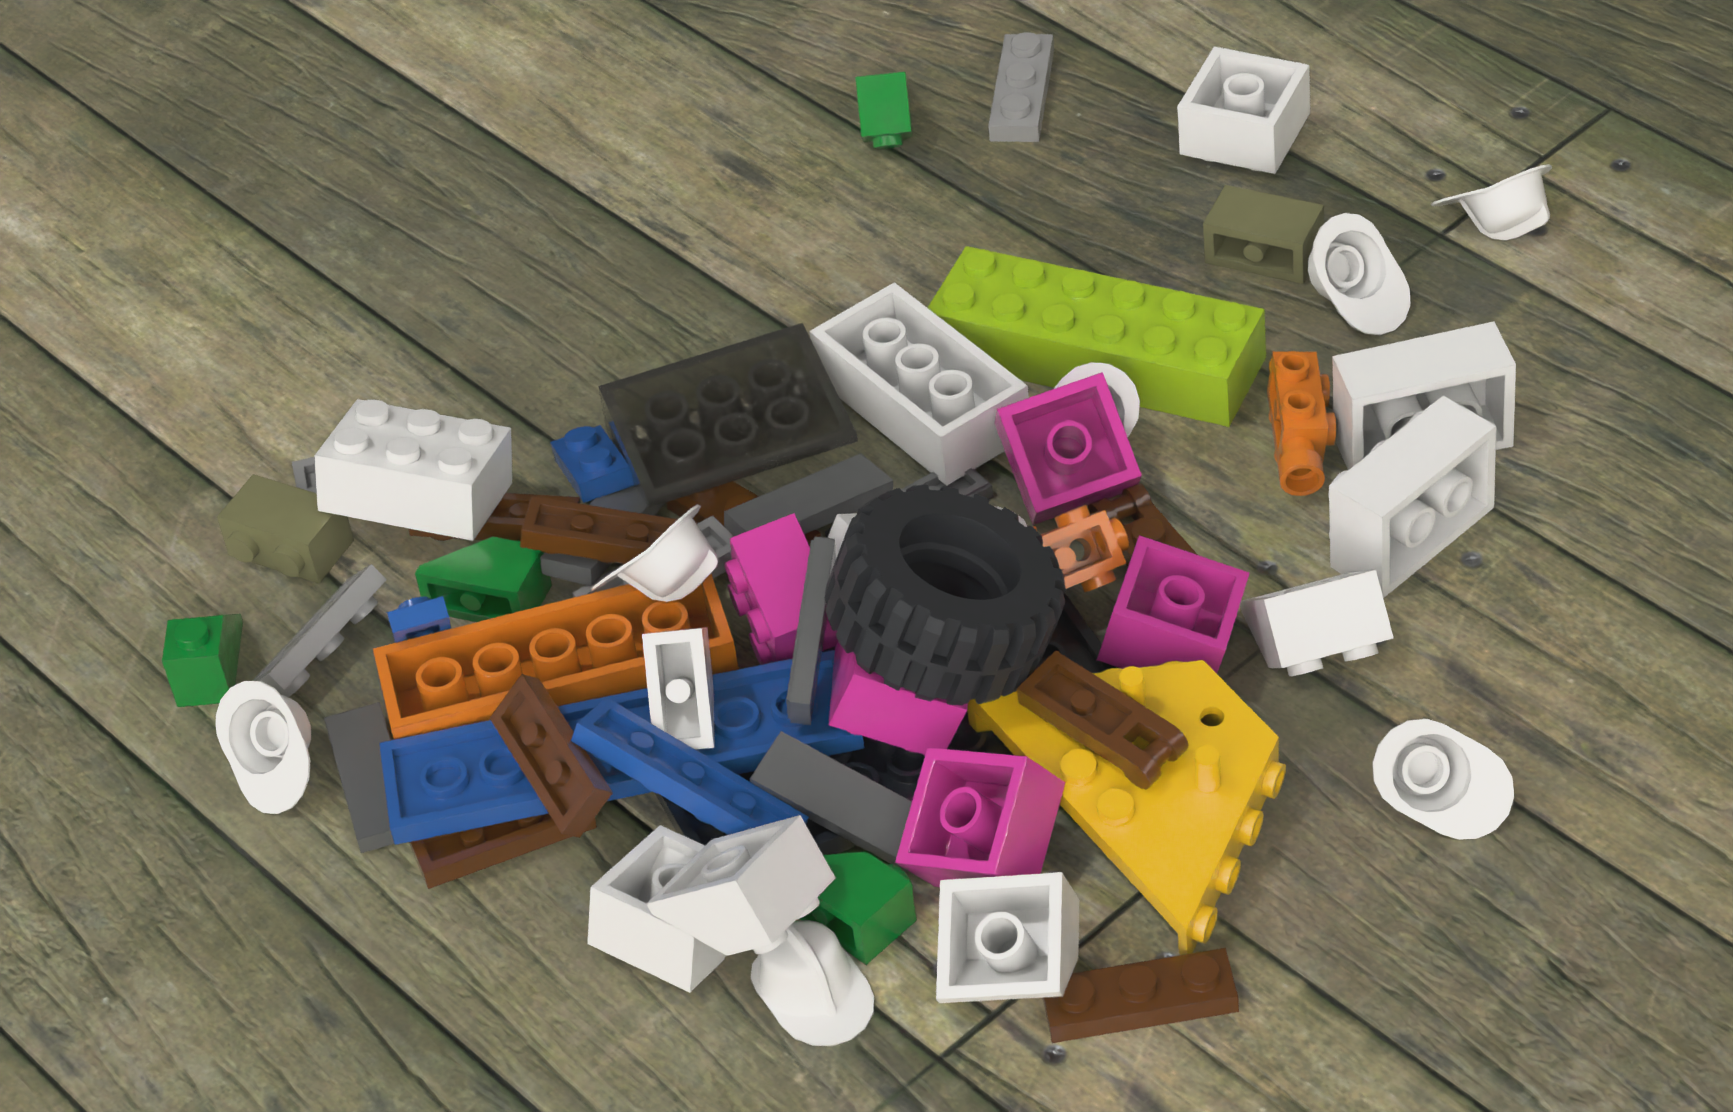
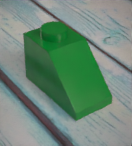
(884, 109)
(486, 579)
(202, 657)
(865, 904)

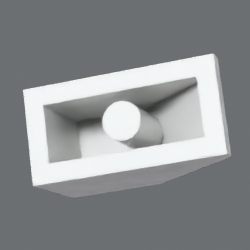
(681, 685)

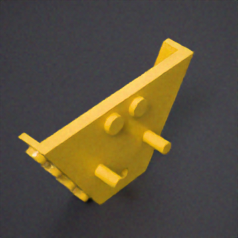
(1189, 827)

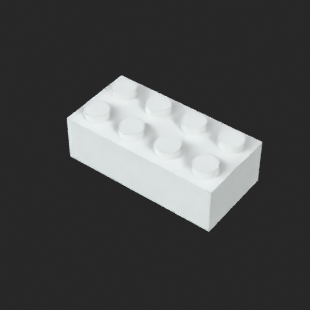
(917, 381)

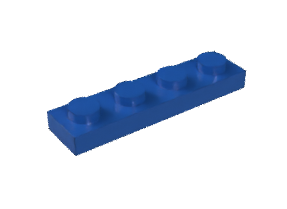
(677, 770)

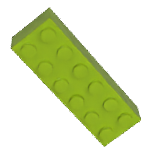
(1045, 319)

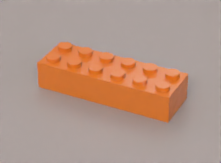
(574, 646)

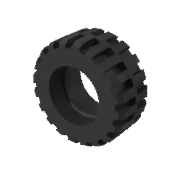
(944, 594)

